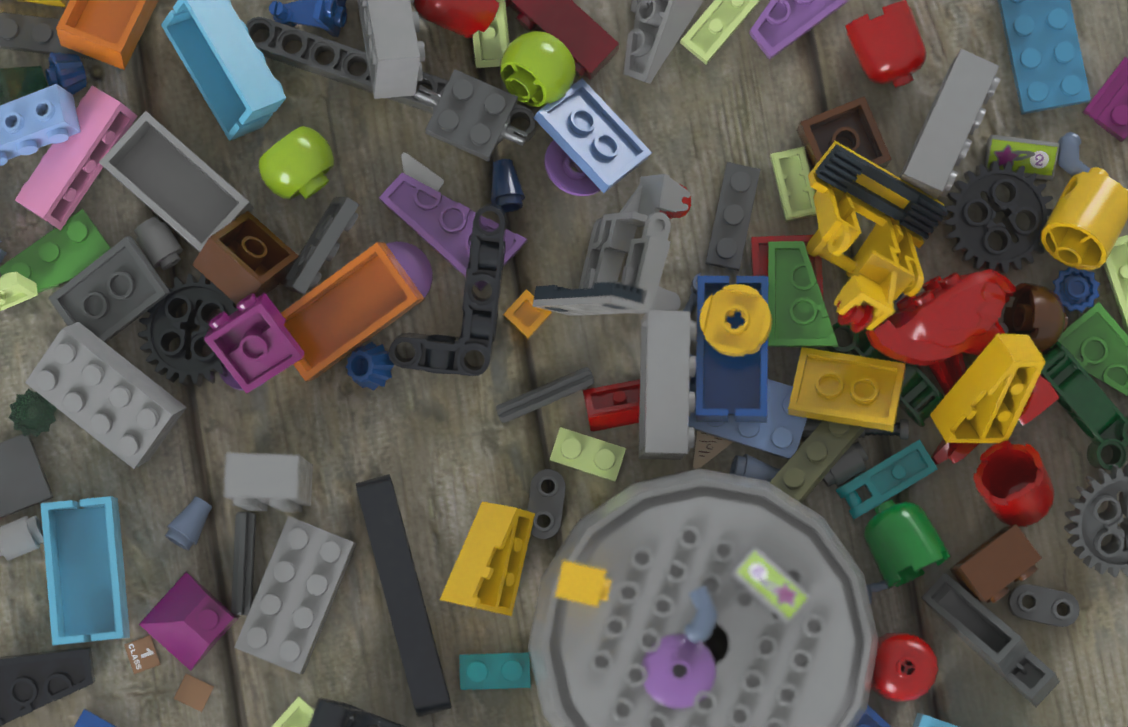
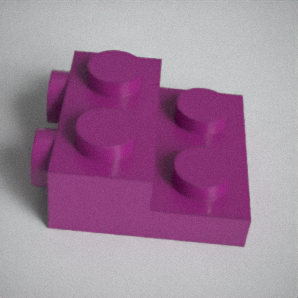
(253, 341)

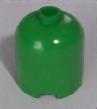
(903, 542)

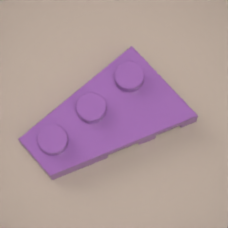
(789, 20)

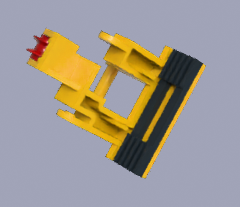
(888, 257)

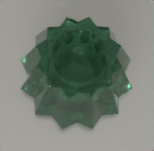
(32, 413)

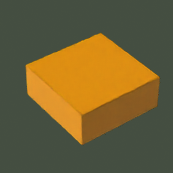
(524, 316)

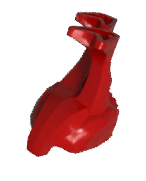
(943, 323)

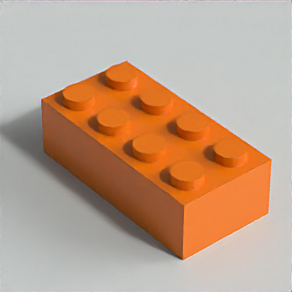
(104, 28)
(349, 309)

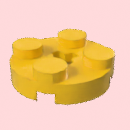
(725, 304)

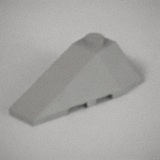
(655, 33)

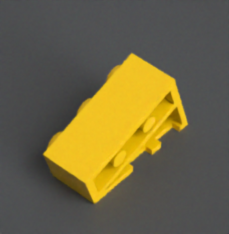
(991, 392)
(491, 560)

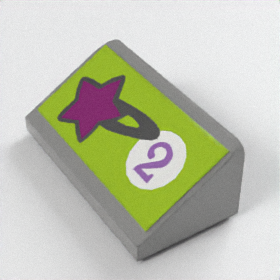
(1035, 155)
(771, 585)

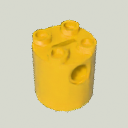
(1086, 220)

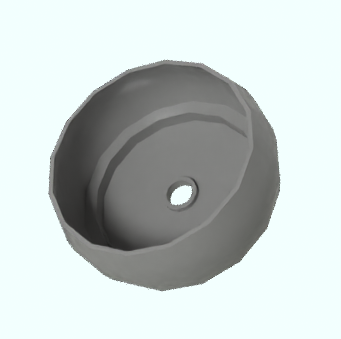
(677, 537)

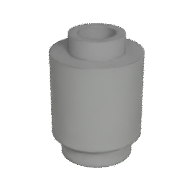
(158, 243)
(20, 537)

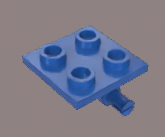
(317, 13)

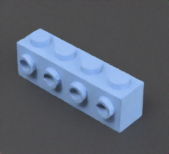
(36, 122)

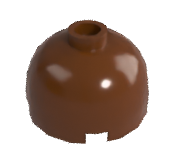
(1037, 314)

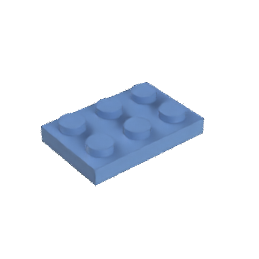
(593, 135)

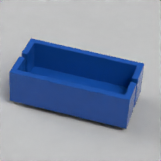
(726, 382)

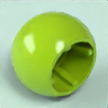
(537, 68)
(297, 164)

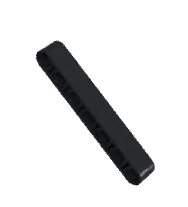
(403, 595)

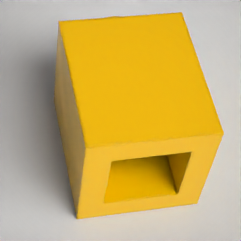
(582, 584)

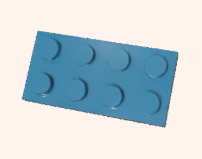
(1044, 54)

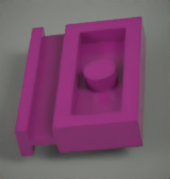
(1110, 103)

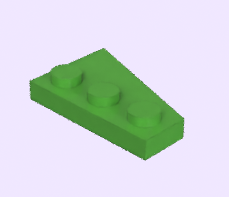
(59, 253)
(796, 299)
(1099, 347)

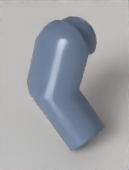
(1069, 154)
(705, 617)

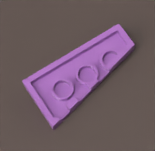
(442, 222)

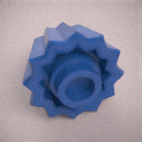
(66, 71)
(1076, 288)
(370, 366)

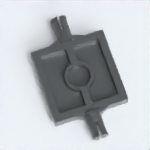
(471, 115)

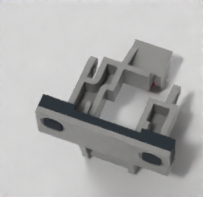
(612, 236)

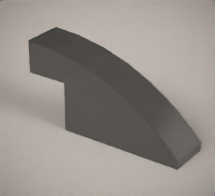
(991, 639)

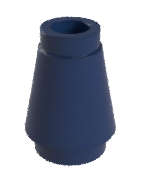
(506, 186)

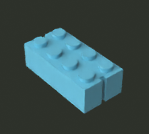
(224, 64)
(85, 570)

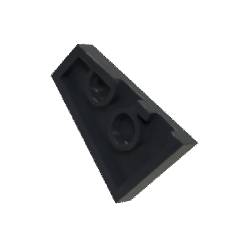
(41, 678)

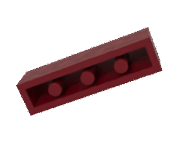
(573, 27)

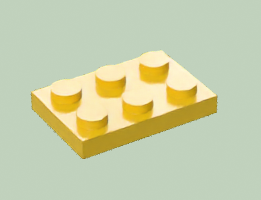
(847, 389)

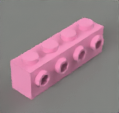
(73, 165)

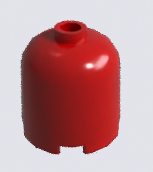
(458, 16)
(888, 45)
(1014, 483)
(887, 677)

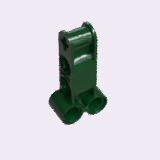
(915, 387)
(1087, 406)

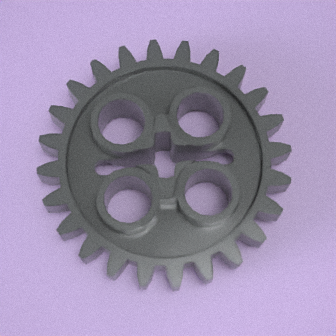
(1091, 527)

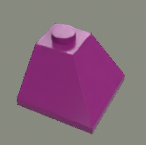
(188, 621)

